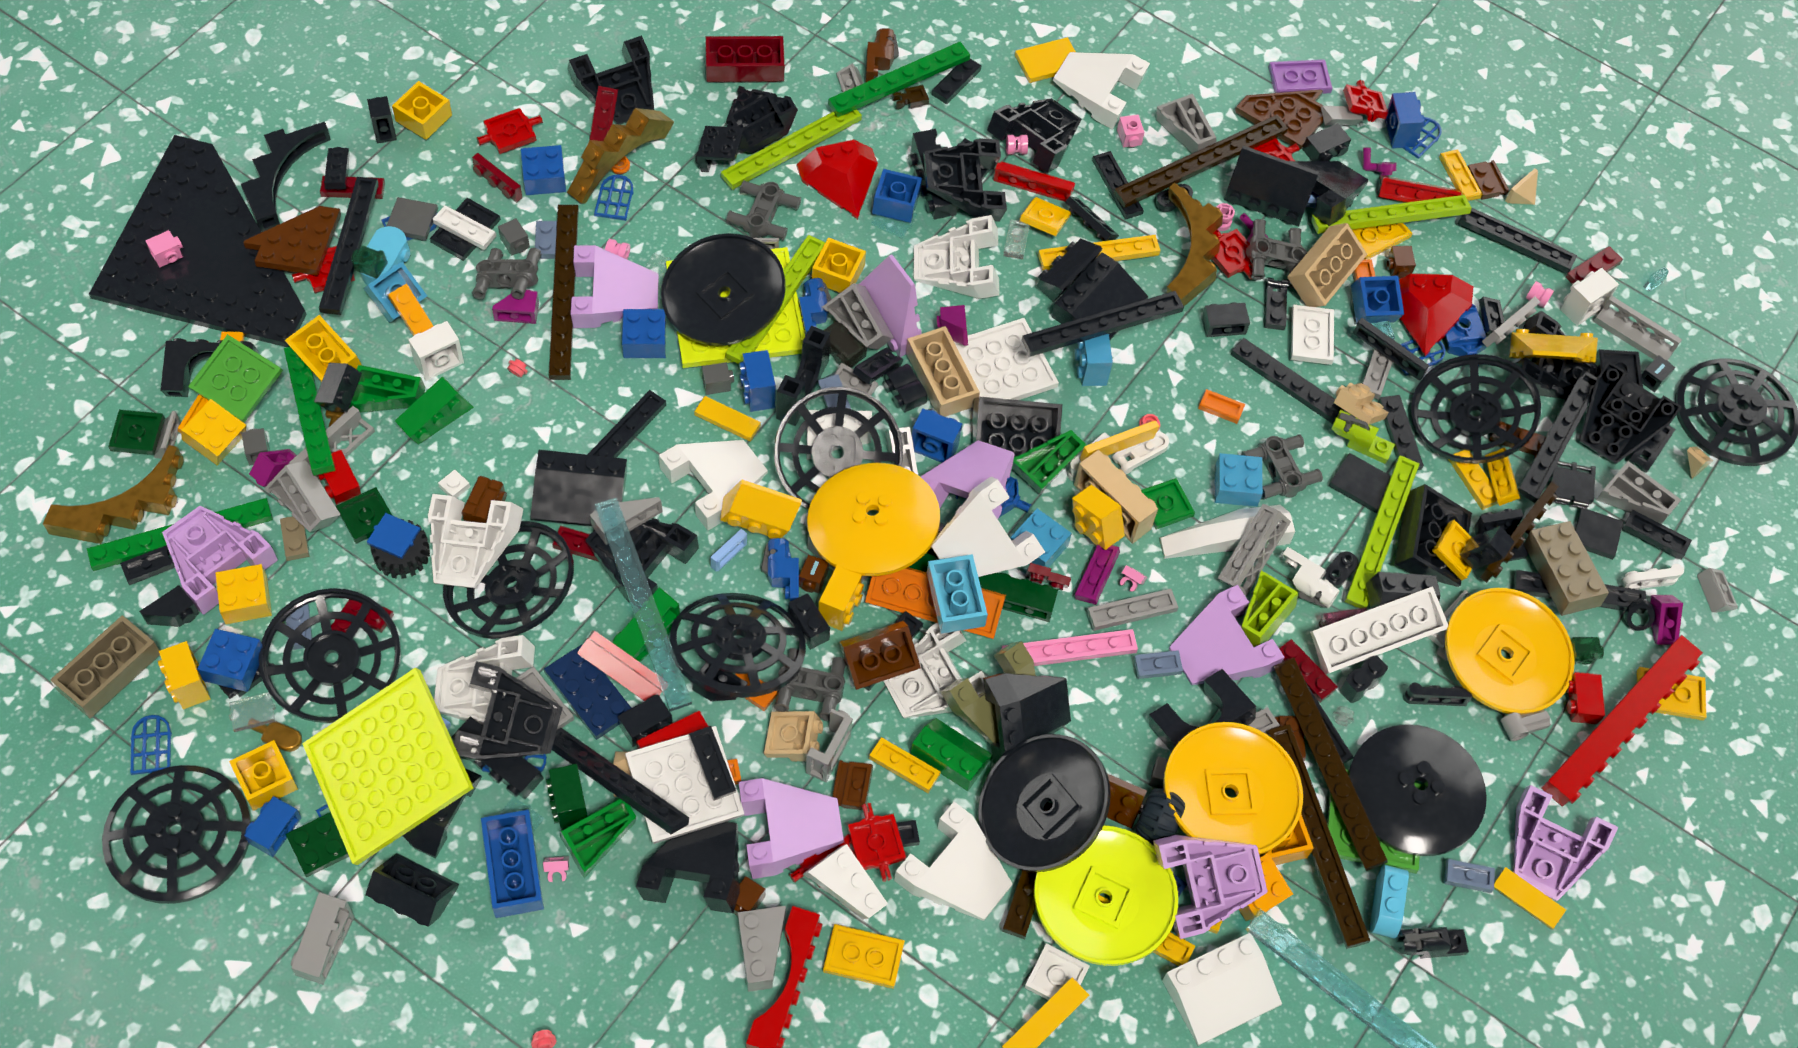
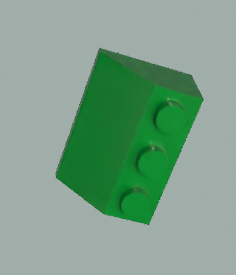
(950, 753)

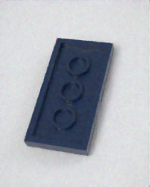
(587, 692)

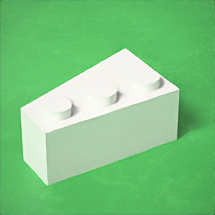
(829, 420)
(847, 882)

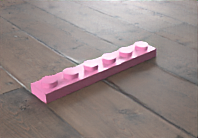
(1082, 647)

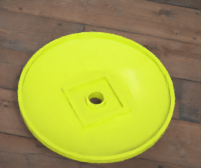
(1140, 905)

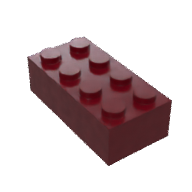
(745, 58)

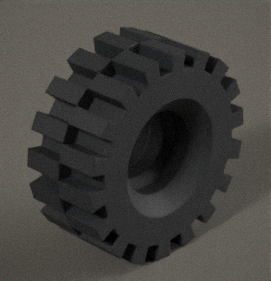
(409, 563)

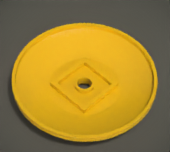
(876, 543)
(1531, 634)
(1249, 763)

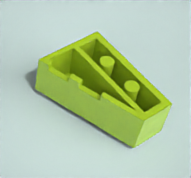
(1268, 608)

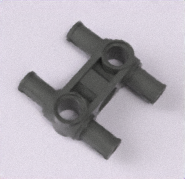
(760, 217)
(1273, 252)
(507, 273)
(1283, 467)
(813, 686)

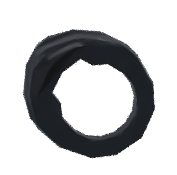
(1633, 607)

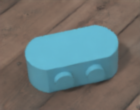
(394, 245)
(1389, 901)

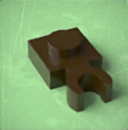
(913, 96)

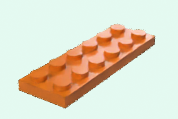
(911, 592)

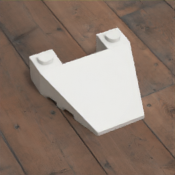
(1093, 78)
(954, 259)
(716, 467)
(979, 533)
(468, 549)
(452, 688)
(919, 690)
(964, 874)

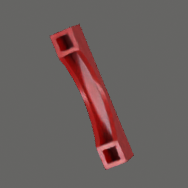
(799, 934)

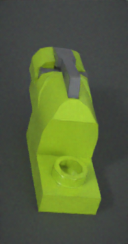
(1362, 437)

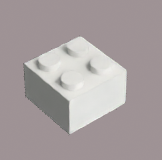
(1588, 296)
(436, 350)

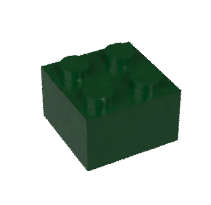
(566, 796)

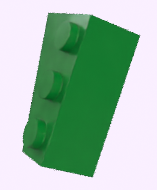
(1047, 461)

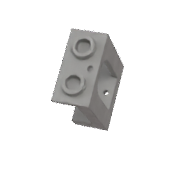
(822, 765)

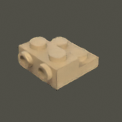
(1358, 402)
(792, 734)

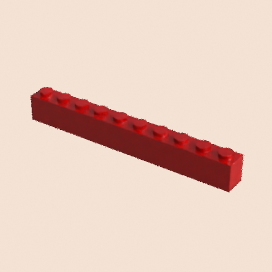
(1621, 721)

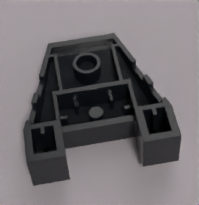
(630, 79)
(1045, 124)
(957, 177)
(1336, 188)
(1550, 375)
(652, 542)
(515, 722)
(699, 856)

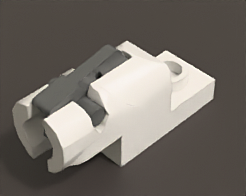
(1310, 581)

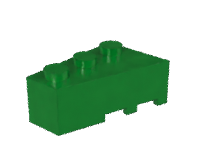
(385, 390)
(433, 411)
(631, 639)
(597, 834)

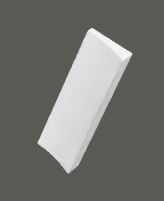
(1379, 630)

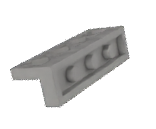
(1635, 332)
(340, 431)
(1253, 547)

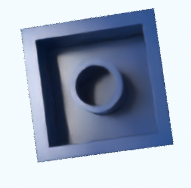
(1404, 119)
(543, 170)
(897, 195)
(1377, 299)
(644, 333)
(757, 381)
(936, 435)
(230, 660)

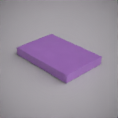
(1300, 76)

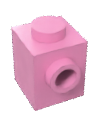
(1130, 131)
(165, 248)

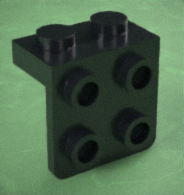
(718, 144)
(1508, 520)

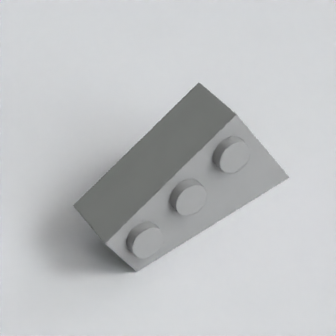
(1186, 123)
(860, 316)
(1637, 491)
(303, 496)
(322, 938)
(760, 944)

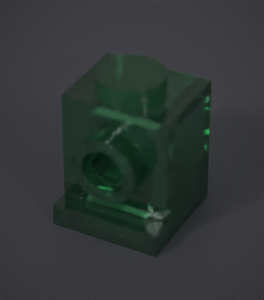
(369, 261)
(1587, 649)

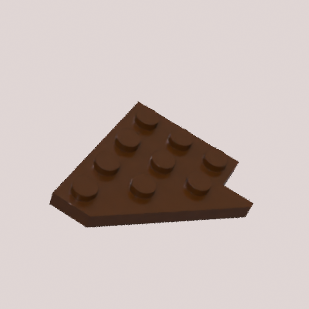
(1296, 109)
(297, 243)

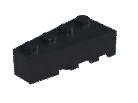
(922, 142)

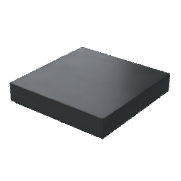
(413, 217)

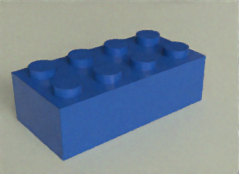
(512, 864)

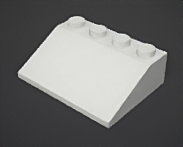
(1223, 989)

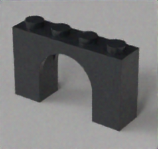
(181, 358)
(813, 363)
(1223, 692)

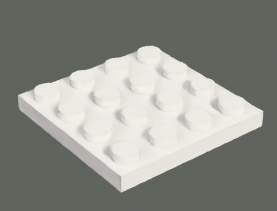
(1003, 365)
(676, 776)

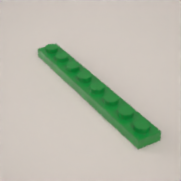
(898, 79)
(309, 414)
(123, 549)

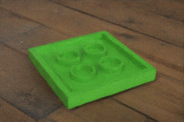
(235, 378)

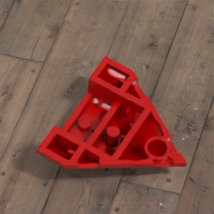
(840, 173)
(1433, 306)

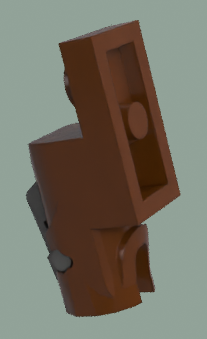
(881, 52)

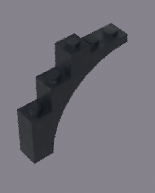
(271, 168)

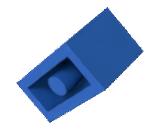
(271, 826)

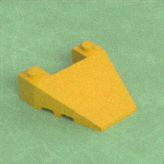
(1576, 348)

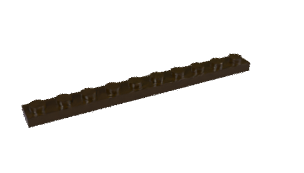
(1199, 161)
(563, 291)
(1330, 765)
(1325, 852)

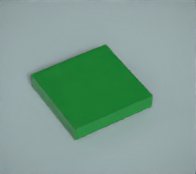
(1171, 503)

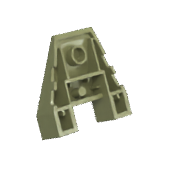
(973, 707)

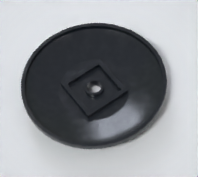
(720, 264)
(1023, 782)
(1416, 819)

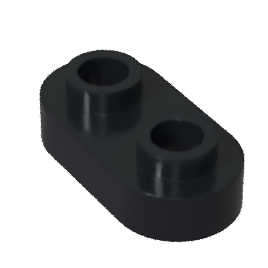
(1163, 198)
(1341, 568)

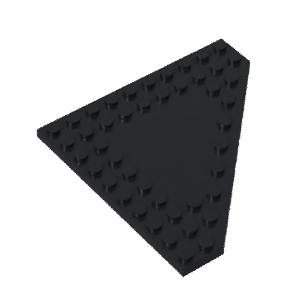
(217, 276)

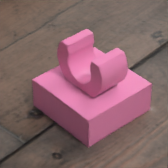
(1134, 576)
(556, 864)

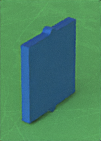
(393, 535)

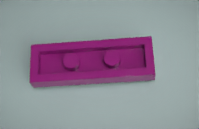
(1097, 574)

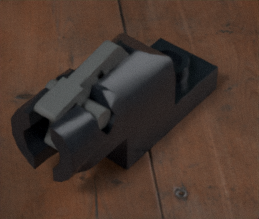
(1432, 942)

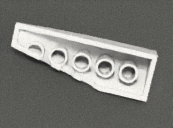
(1218, 534)

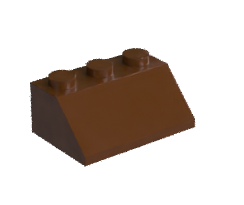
(880, 654)

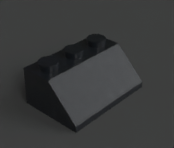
(1067, 268)
(1388, 586)
(411, 889)

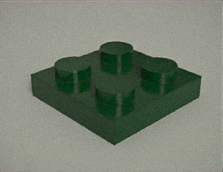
(136, 432)
(363, 513)
(317, 844)

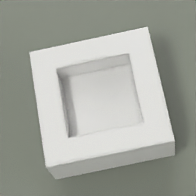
(454, 484)

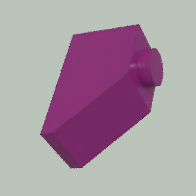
(517, 310)
(955, 321)
(270, 464)
(1667, 618)

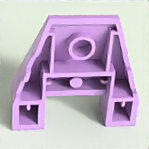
(616, 287)
(895, 299)
(968, 470)
(210, 544)
(1218, 643)
(798, 825)
(1550, 854)
(1218, 876)

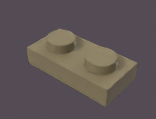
(294, 539)

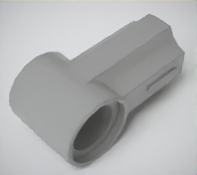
(1520, 725)

